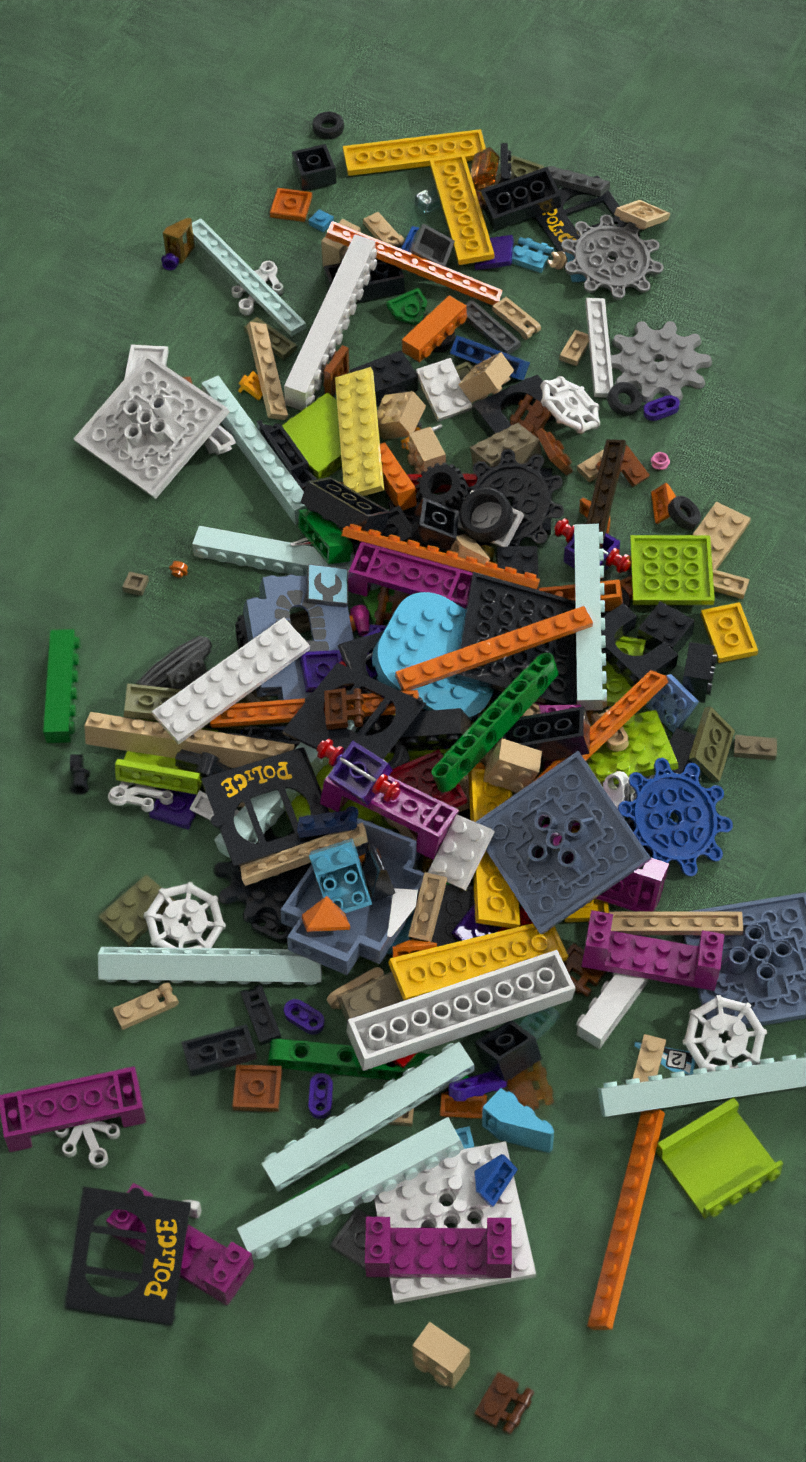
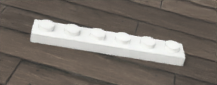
(599, 346)

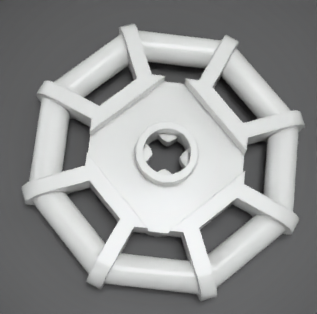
(572, 403)
(184, 908)
(718, 1025)

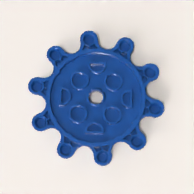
(690, 801)

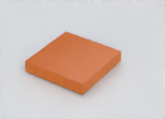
(291, 204)

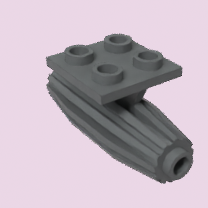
(179, 666)

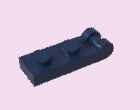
(328, 823)

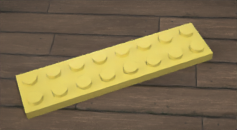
(359, 432)

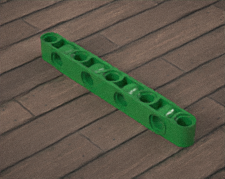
(494, 722)
(328, 1059)

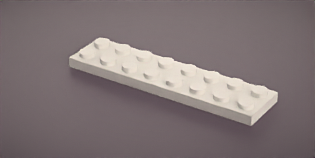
(230, 680)

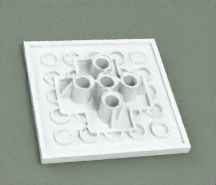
(151, 425)
(418, 1205)

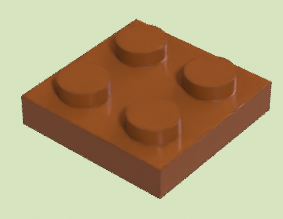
(337, 367)
(554, 451)
(257, 1088)

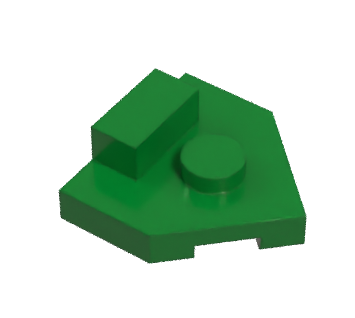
(408, 307)

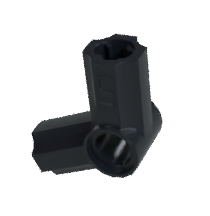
(204, 763)

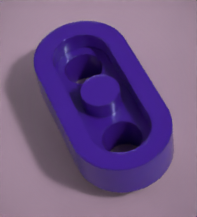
(659, 408)
(305, 1017)
(320, 1097)

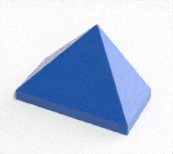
(493, 1178)

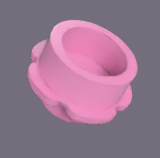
(660, 461)

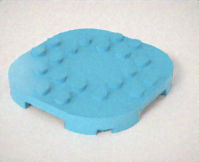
(421, 630)

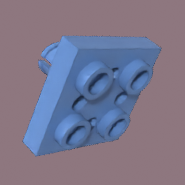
(678, 703)

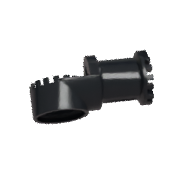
(79, 775)

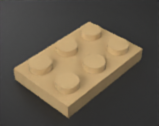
(641, 214)

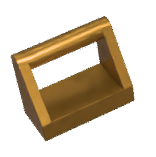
(174, 239)

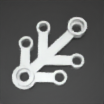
(267, 270)
(121, 795)
(91, 1140)

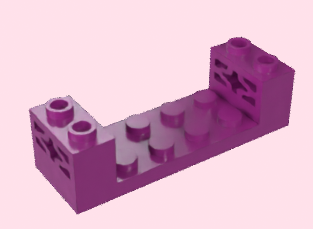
(406, 574)
(411, 809)
(637, 891)
(652, 957)
(71, 1105)
(438, 1250)
(205, 1261)

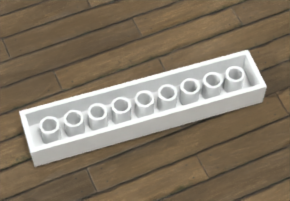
(330, 322)
(459, 1010)

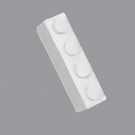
(609, 1008)

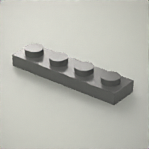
(579, 182)
(491, 329)

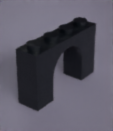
(489, 410)
(633, 668)

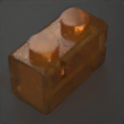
(484, 168)

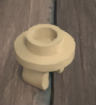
(558, 261)

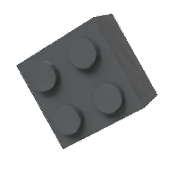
(431, 245)

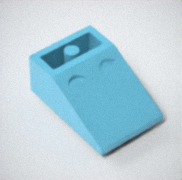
(341, 875)
(515, 1123)

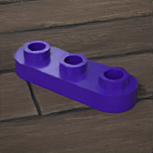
(475, 1086)

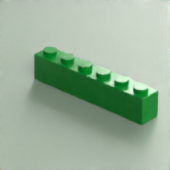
(61, 686)

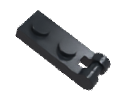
(505, 167)
(260, 1015)

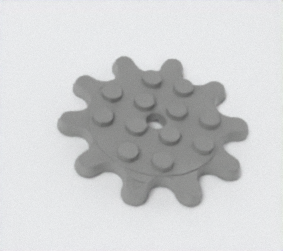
(607, 240)
(667, 376)

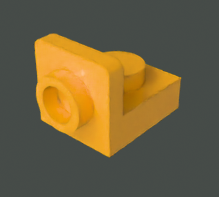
(251, 385)

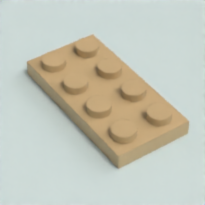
(724, 528)

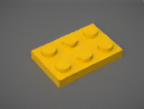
(729, 632)

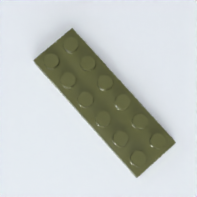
(144, 699)

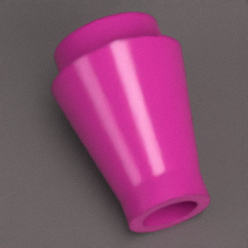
(361, 619)

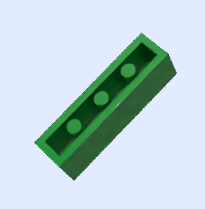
(325, 537)

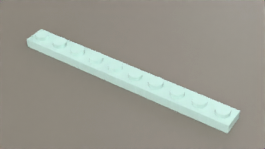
(248, 279)

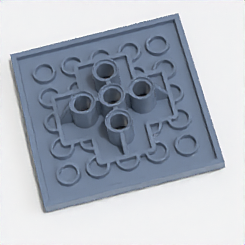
(602, 848)
(777, 928)

